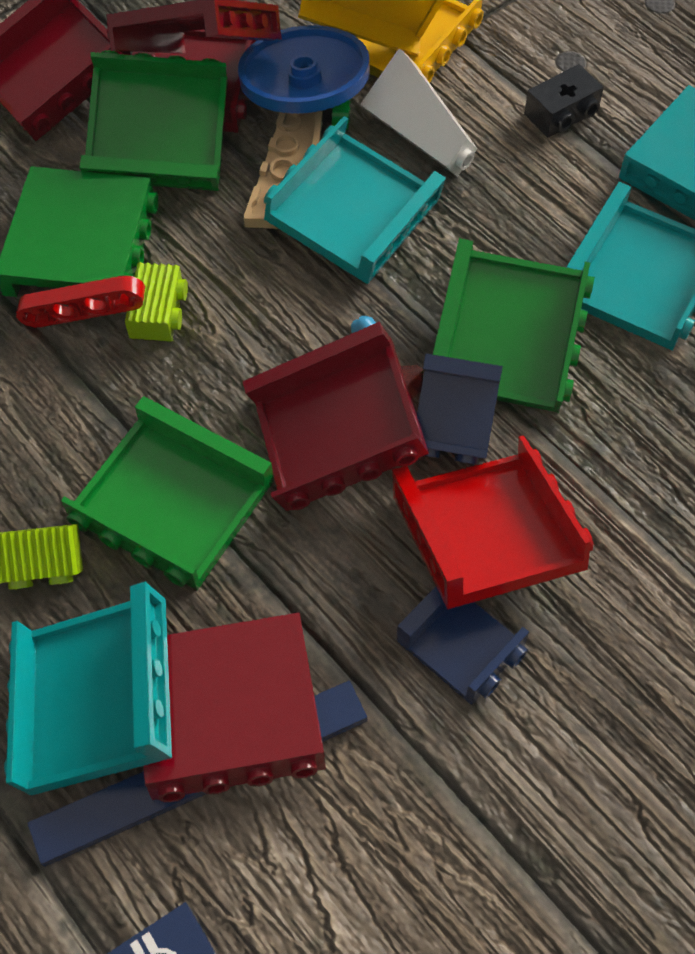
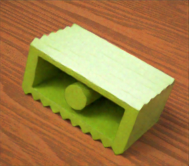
(161, 303)
(40, 554)

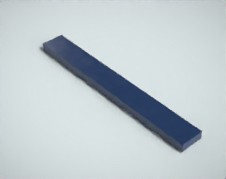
(130, 804)

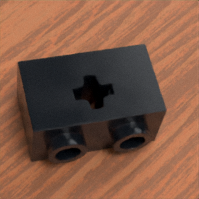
(563, 100)

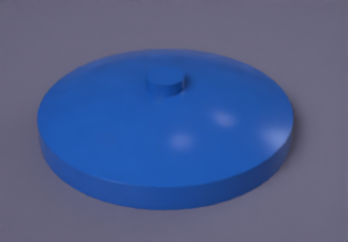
(304, 70)

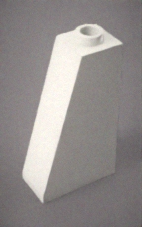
(415, 111)

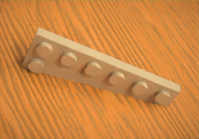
(287, 147)

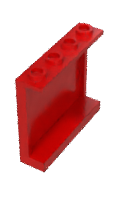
(492, 527)

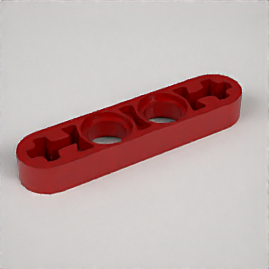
(115, 296)

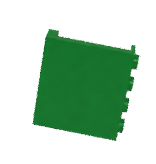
(157, 119)
(76, 229)
(518, 319)
(172, 494)

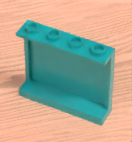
(665, 156)
(350, 203)
(640, 270)
(89, 695)

